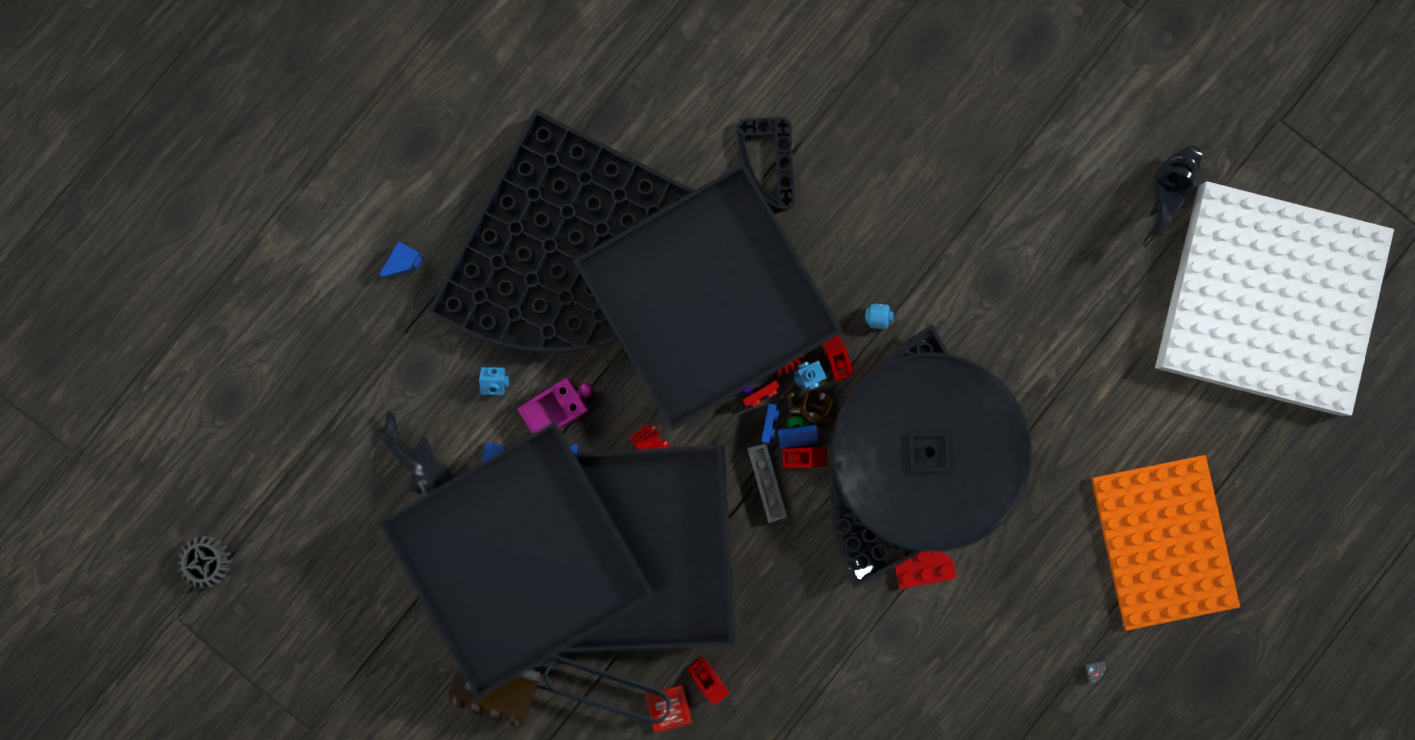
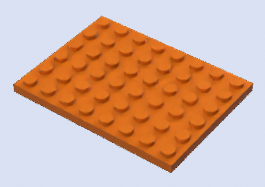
(1165, 542)

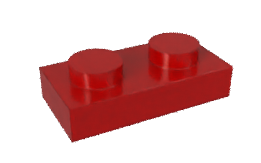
(754, 399)

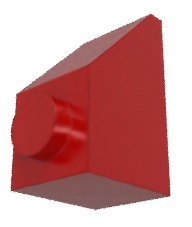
(837, 358)
(804, 457)
(708, 681)

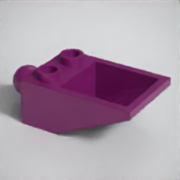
(554, 406)

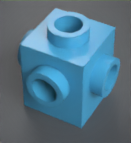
(815, 375)
(493, 381)

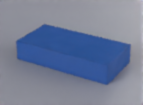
(798, 436)

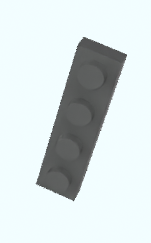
(767, 483)

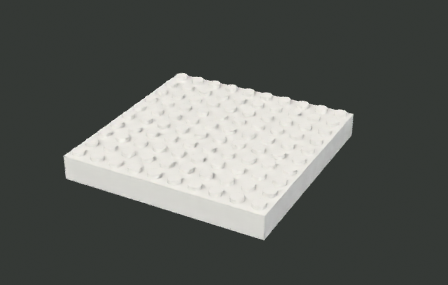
(1274, 299)

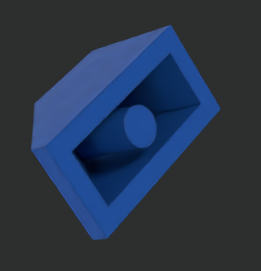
(401, 261)

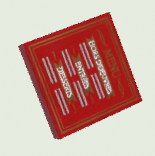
(679, 712)

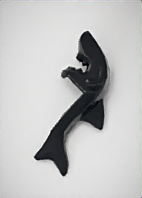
(1172, 186)
(425, 469)

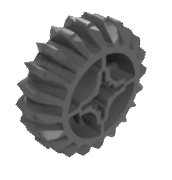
(201, 554)

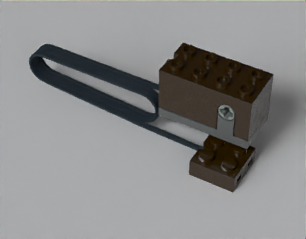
(516, 698)

